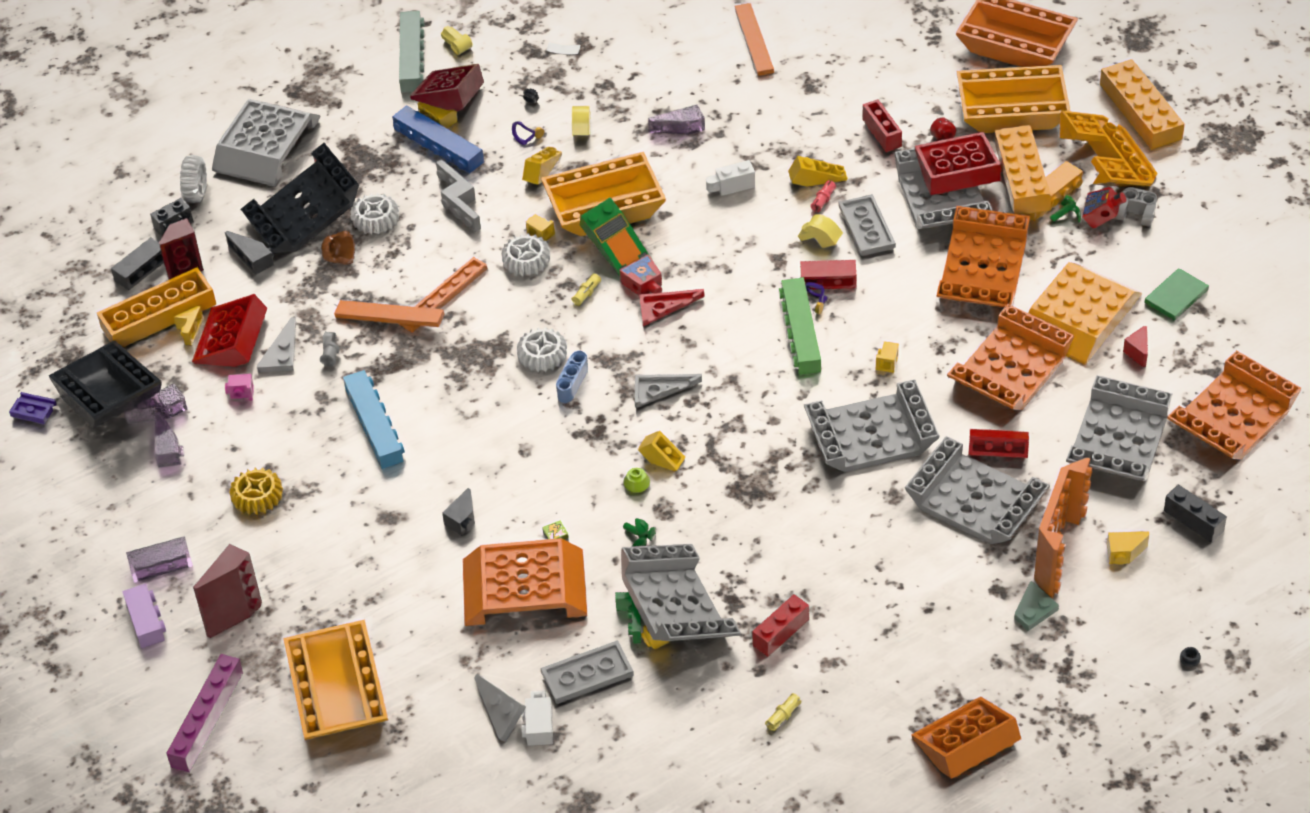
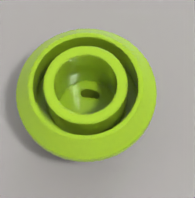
(636, 480)

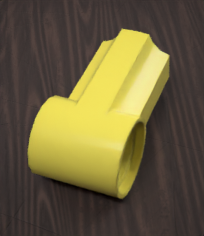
(458, 42)

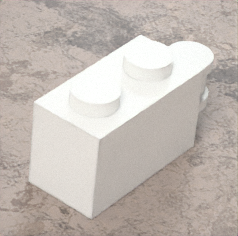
(732, 178)
(538, 719)

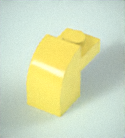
(581, 120)
(822, 229)

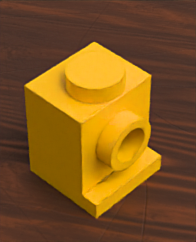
(540, 227)
(887, 357)

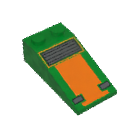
(612, 235)

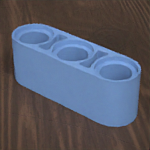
(572, 376)

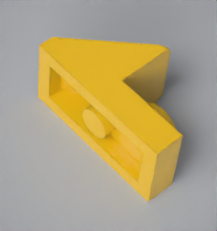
(189, 324)

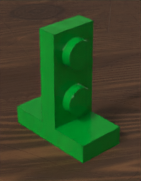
(625, 603)

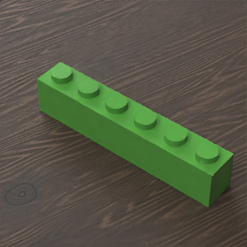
(801, 326)

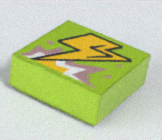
(555, 531)

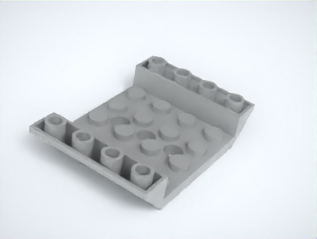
(256, 153)
(937, 209)
(1125, 412)
(900, 425)
(950, 481)
(668, 579)

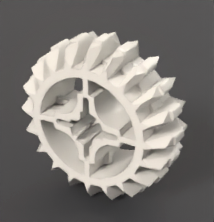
(193, 178)
(374, 213)
(525, 255)
(541, 349)

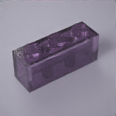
(159, 559)

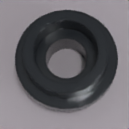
(530, 95)
(1190, 652)

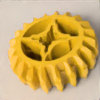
(256, 491)

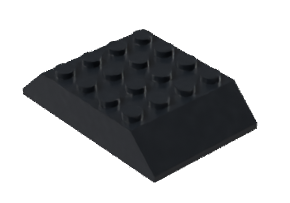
(105, 384)

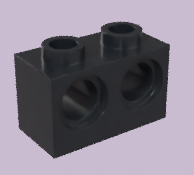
(170, 214)

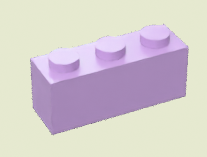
(144, 615)

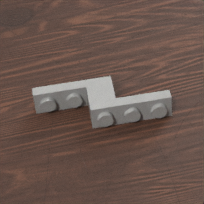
(458, 195)

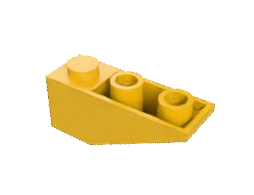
(540, 164)
(815, 172)

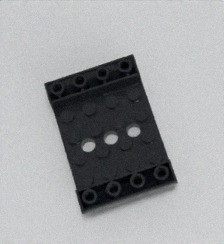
(285, 221)

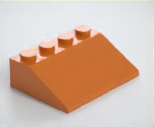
(967, 736)

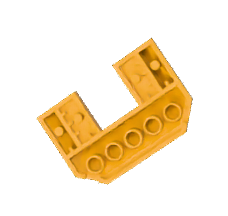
(1118, 155)

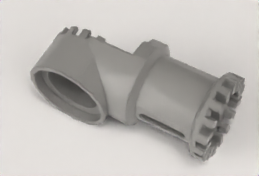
(330, 349)

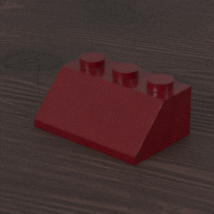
(180, 249)

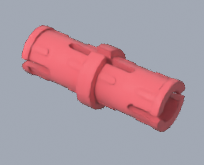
(823, 196)

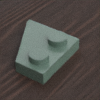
(1034, 607)

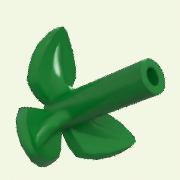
(1069, 205)
(641, 530)

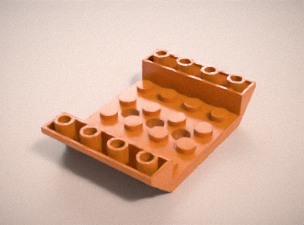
(984, 239)
(1019, 342)
(1242, 389)
(1065, 505)
(553, 579)

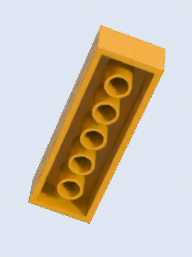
(1142, 104)
(1022, 170)
(155, 307)

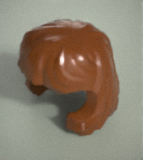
(339, 248)

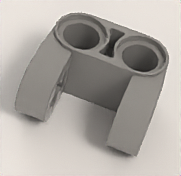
(1138, 202)

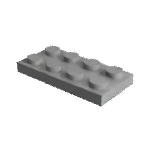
(867, 224)
(587, 672)

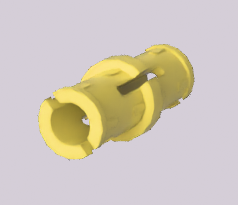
(592, 282)
(783, 712)

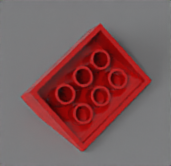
(958, 163)
(231, 332)

